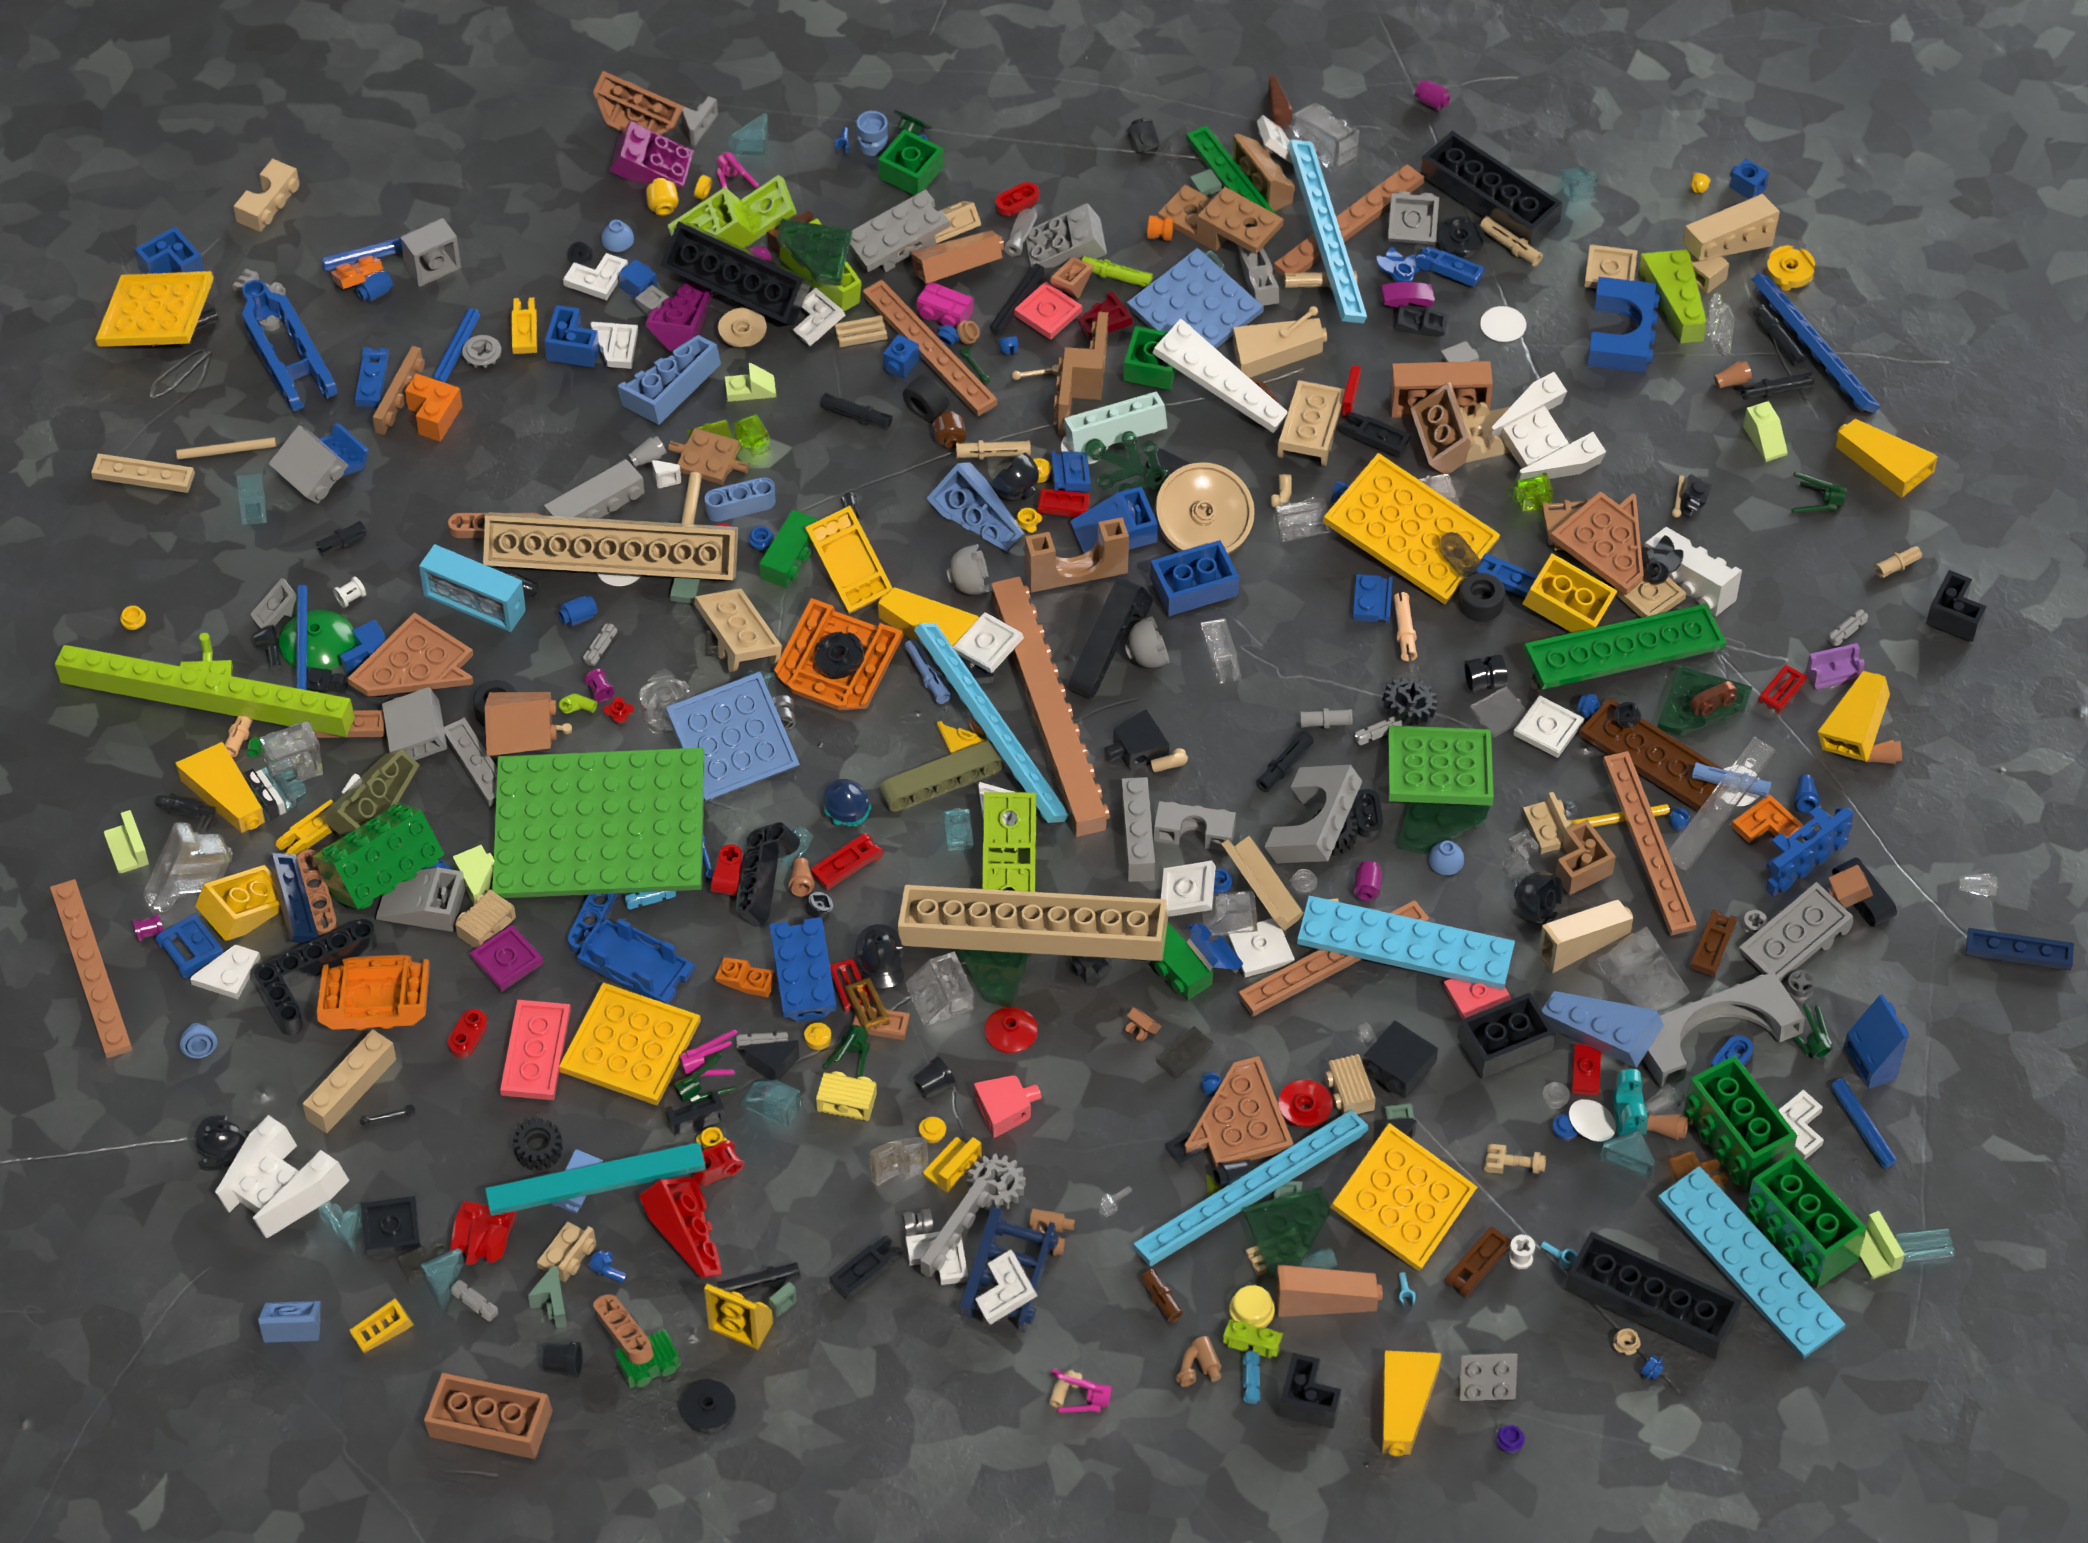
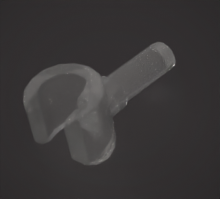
(1109, 1204)

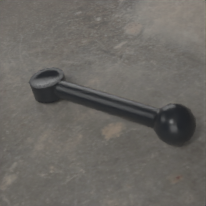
(409, 1111)

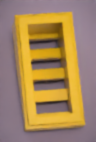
(385, 1334)

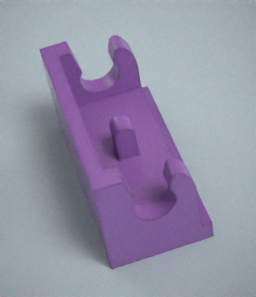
(1835, 666)

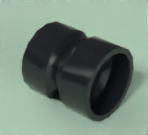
(1485, 673)

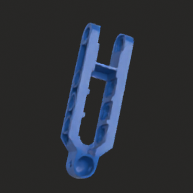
(260, 305)

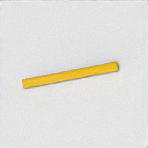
(1619, 817)

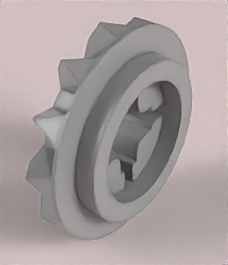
(476, 345)

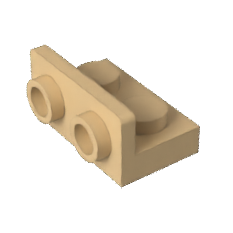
(1547, 823)
(568, 1250)

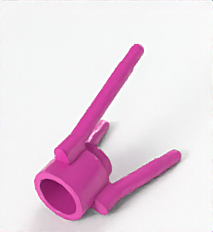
(730, 167)
(694, 1060)
(1097, 1394)

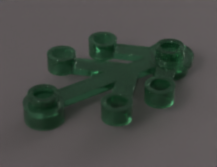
(1131, 467)

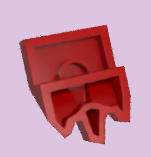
(480, 1233)

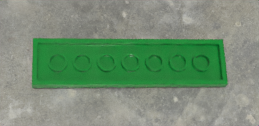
(1624, 646)

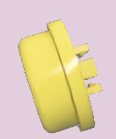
(1252, 1306)

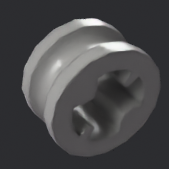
(1747, 922)

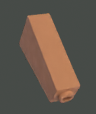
(956, 256)
(1325, 1291)

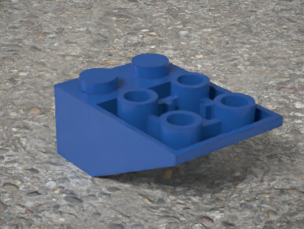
(1128, 504)
(1877, 1043)

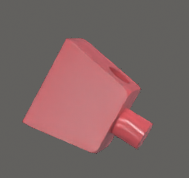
(1005, 1103)

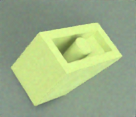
(1765, 431)
(477, 871)

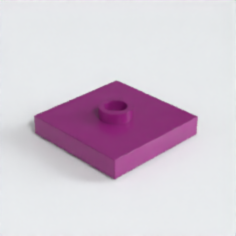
(506, 958)

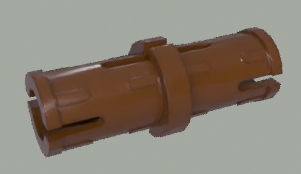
(1162, 1295)

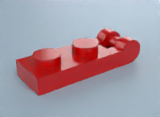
(846, 861)

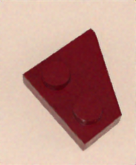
(1117, 315)

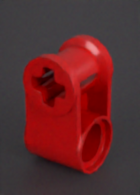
(727, 871)
(719, 1163)

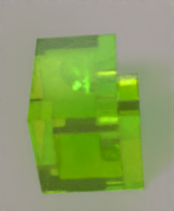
(752, 435)
(1533, 491)

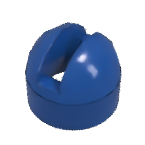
(1008, 344)
(1679, 819)
(1210, 1083)

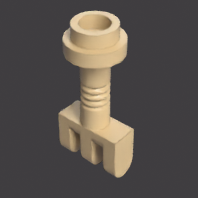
(1497, 1159)

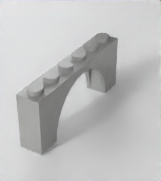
(1758, 1000)

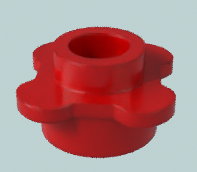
(619, 716)

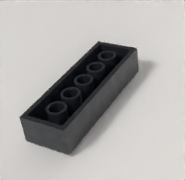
(1491, 188)
(736, 272)
(1653, 1294)

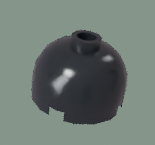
(1017, 479)
(1538, 897)

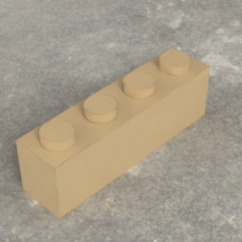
(349, 1081)

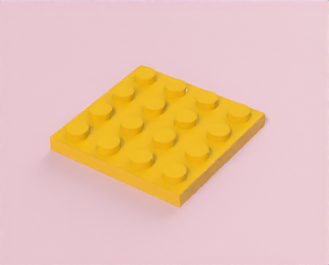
(154, 309)
(630, 1043)
(1403, 1197)

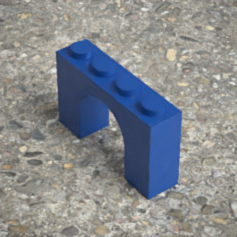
(1632, 349)

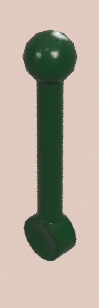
(965, 353)

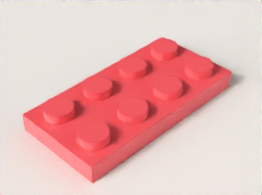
(535, 1050)

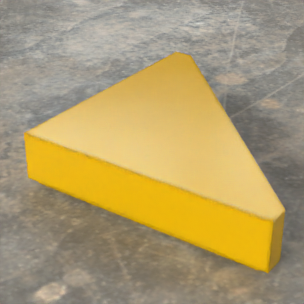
(957, 739)

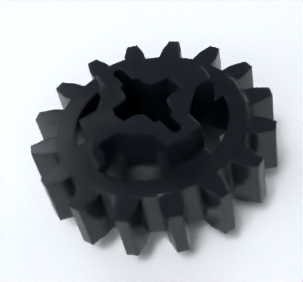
(1409, 700)

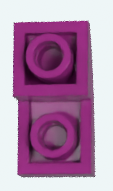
(1404, 292)

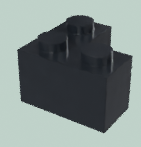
(1952, 609)
(1306, 1399)

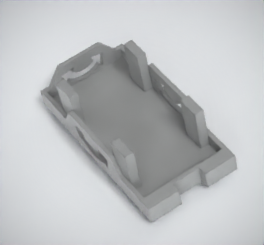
(896, 229)

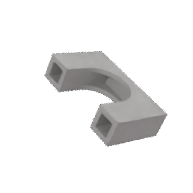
(1317, 838)

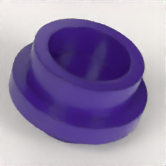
(1510, 1439)

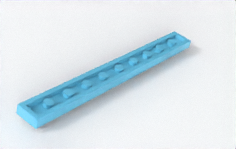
(1327, 231)
(991, 722)
(1250, 1188)

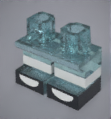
(274, 792)

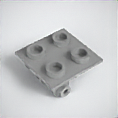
(1488, 1377)

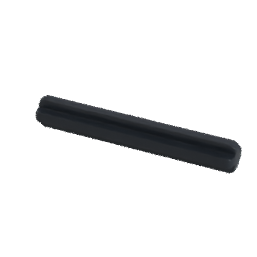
(1019, 295)

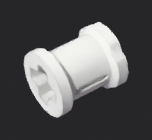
(358, 591)
(1521, 1252)

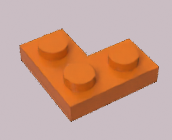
(350, 275)
(1765, 816)

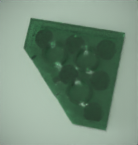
(817, 248)
(1677, 715)
(1438, 822)
(995, 973)
(1287, 1227)

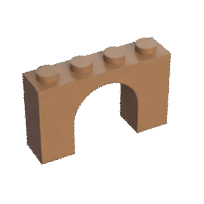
(1104, 560)

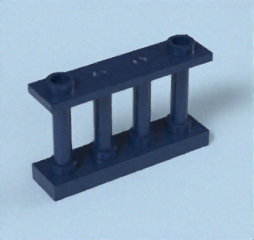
(989, 1250)

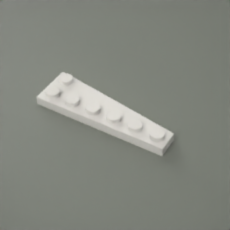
(1208, 367)

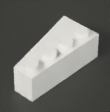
(1700, 575)

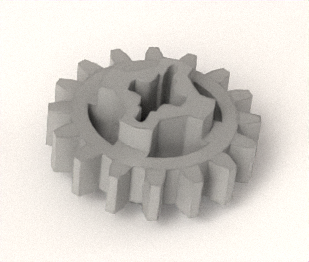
(1000, 1178)

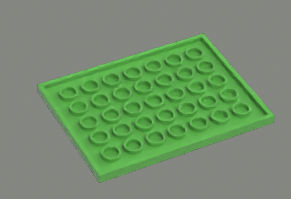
(599, 823)

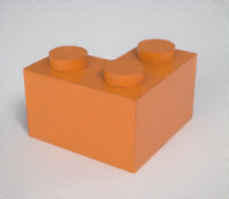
(435, 405)

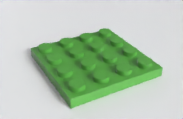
(1440, 765)

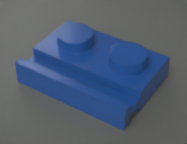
(1070, 471)
(1372, 598)

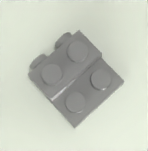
(1413, 218)

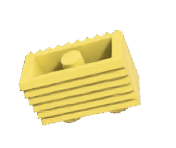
(846, 1095)

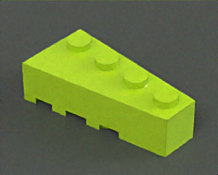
(1678, 292)
(844, 296)

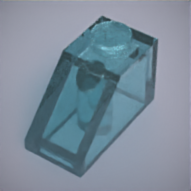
(773, 1100)

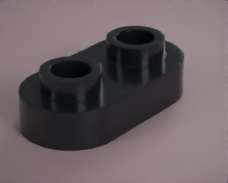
(1368, 815)

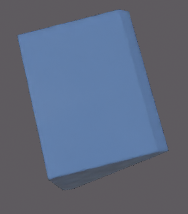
(290, 1321)

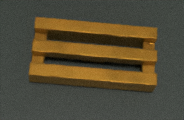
(874, 1022)

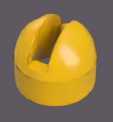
(1699, 183)

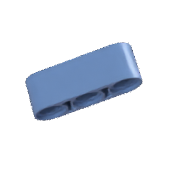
(740, 499)

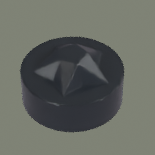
(580, 253)
(1627, 714)
(819, 904)

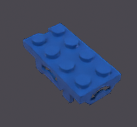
(1798, 857)
(633, 962)
(803, 969)

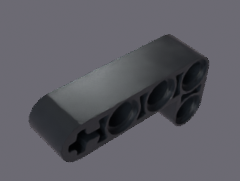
(759, 870)

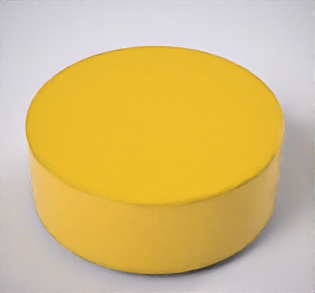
(703, 187)

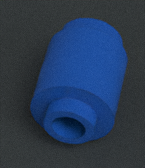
(375, 286)
(577, 610)

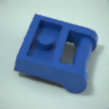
(196, 940)

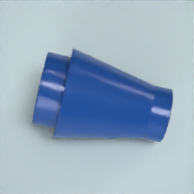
(1806, 794)

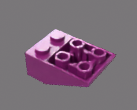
(649, 156)

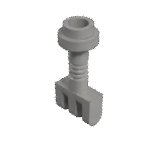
(249, 275)

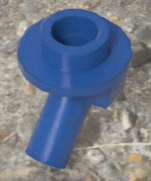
(601, 1263)

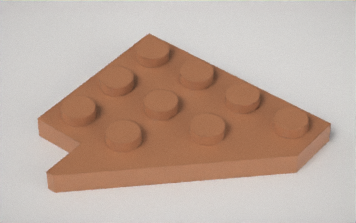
(1605, 540)
(412, 660)
(1242, 1118)

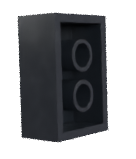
(1506, 1035)

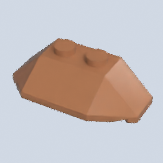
(627, 102)

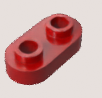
(1015, 199)
(469, 1031)

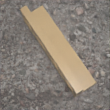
(962, 218)
(1265, 882)

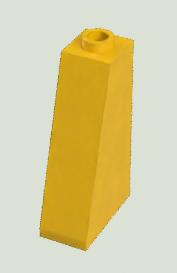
(1886, 457)
(907, 610)
(1857, 718)
(221, 785)
(1406, 1393)

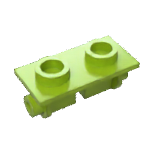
(1241, 1335)

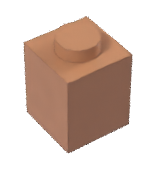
(1850, 886)

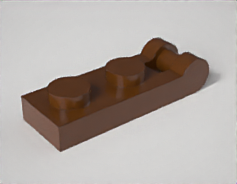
(1713, 943)
(1479, 1261)

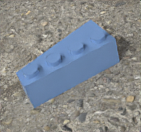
(671, 380)
(1605, 1025)

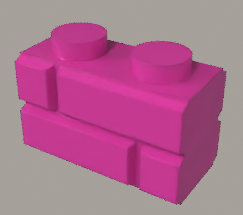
(944, 305)

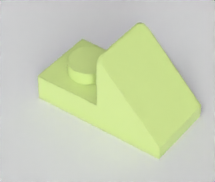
(756, 385)

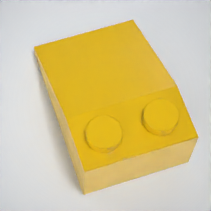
(239, 902)
(737, 1317)

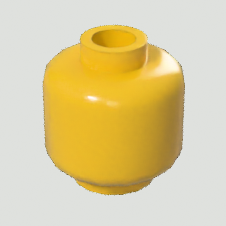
(662, 196)

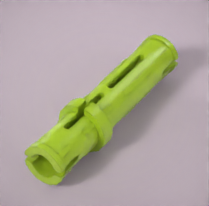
(1118, 272)

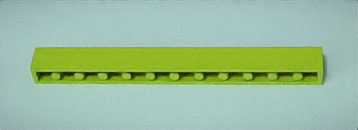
(204, 690)

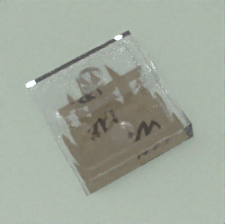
(897, 1157)

